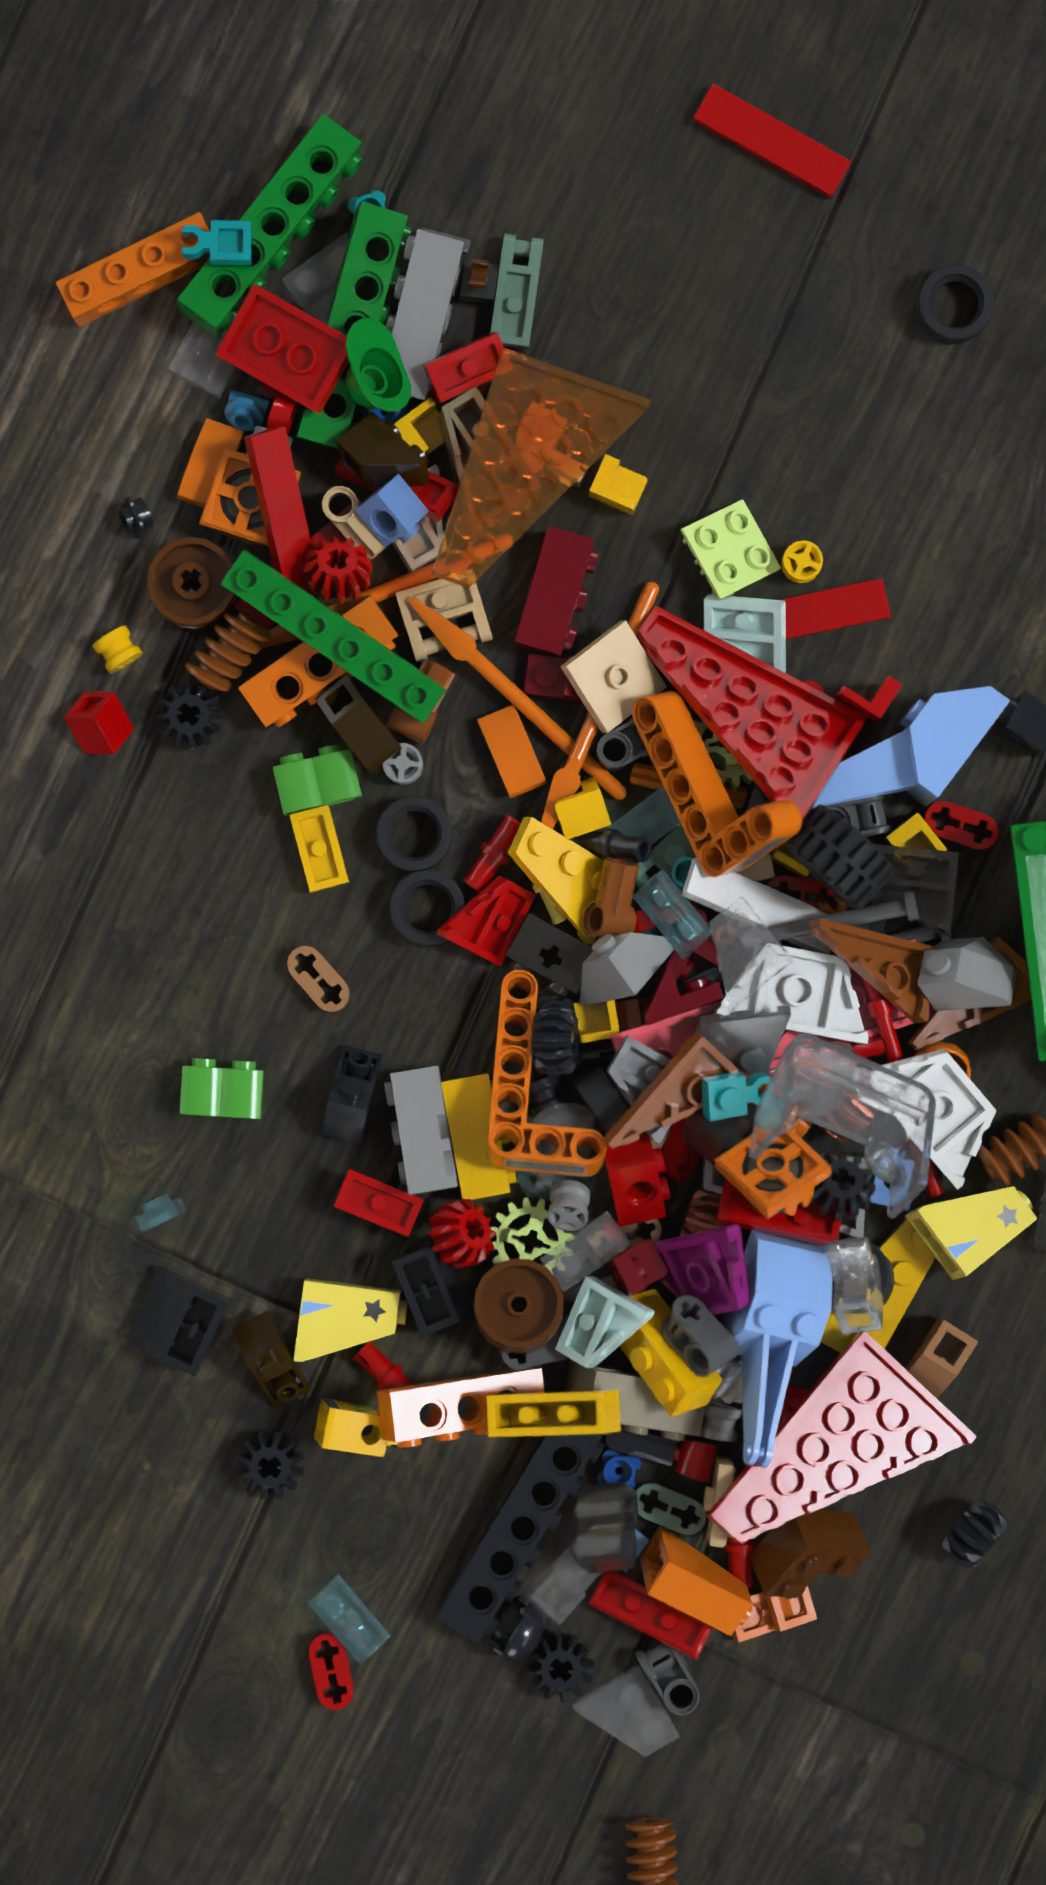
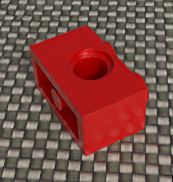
(635, 1181)

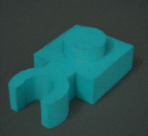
(226, 242)
(729, 1093)

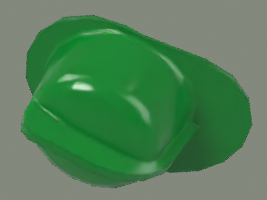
(375, 368)

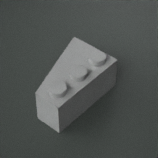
(422, 1130)

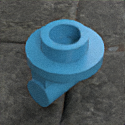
(246, 410)

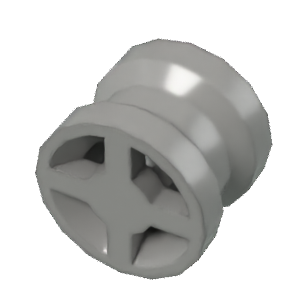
(402, 764)
(569, 1205)
(720, 1422)

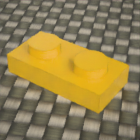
(319, 848)

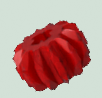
(337, 570)
(461, 1233)

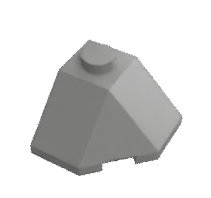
(621, 966)
(966, 975)

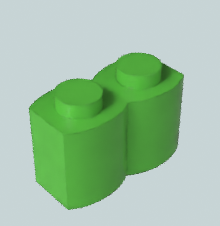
(316, 780)
(222, 1091)

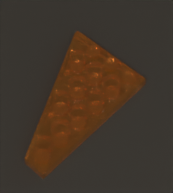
(528, 449)

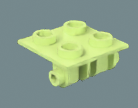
(730, 549)

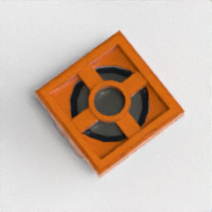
(239, 501)
(777, 1178)

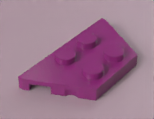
(707, 1267)

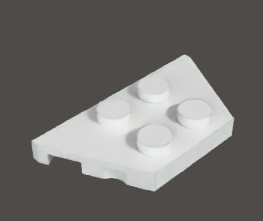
(818, 997)
(960, 1110)

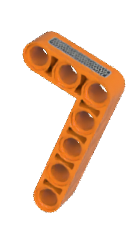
(698, 795)
(516, 1089)

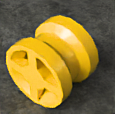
(805, 555)
(117, 649)

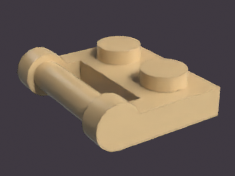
(450, 602)

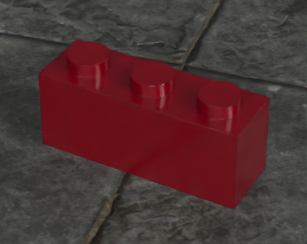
(556, 593)

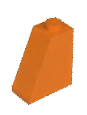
(693, 1582)

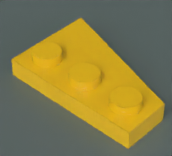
(558, 867)

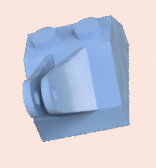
(923, 755)
(780, 1325)

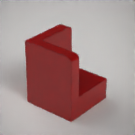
(99, 722)

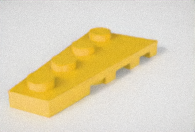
(910, 1264)

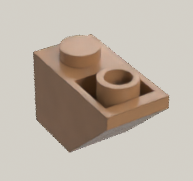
(941, 1356)

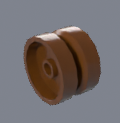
(169, 580)
(514, 1330)

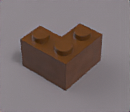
(806, 1547)

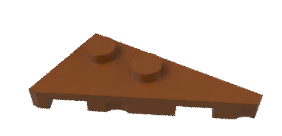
(882, 960)
(951, 1021)
(673, 1092)

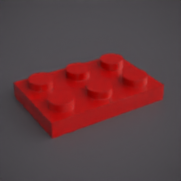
(285, 349)

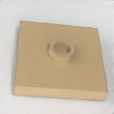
(612, 676)
(722, 1479)

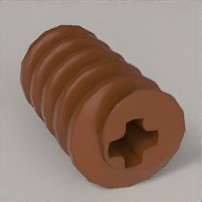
(230, 650)
(1014, 1151)
(653, 1851)

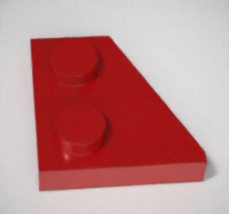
(490, 920)

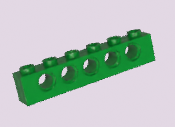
(323, 142)
(368, 224)
(333, 636)

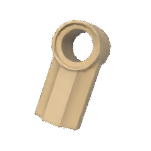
(352, 524)

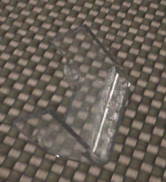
(856, 1101)

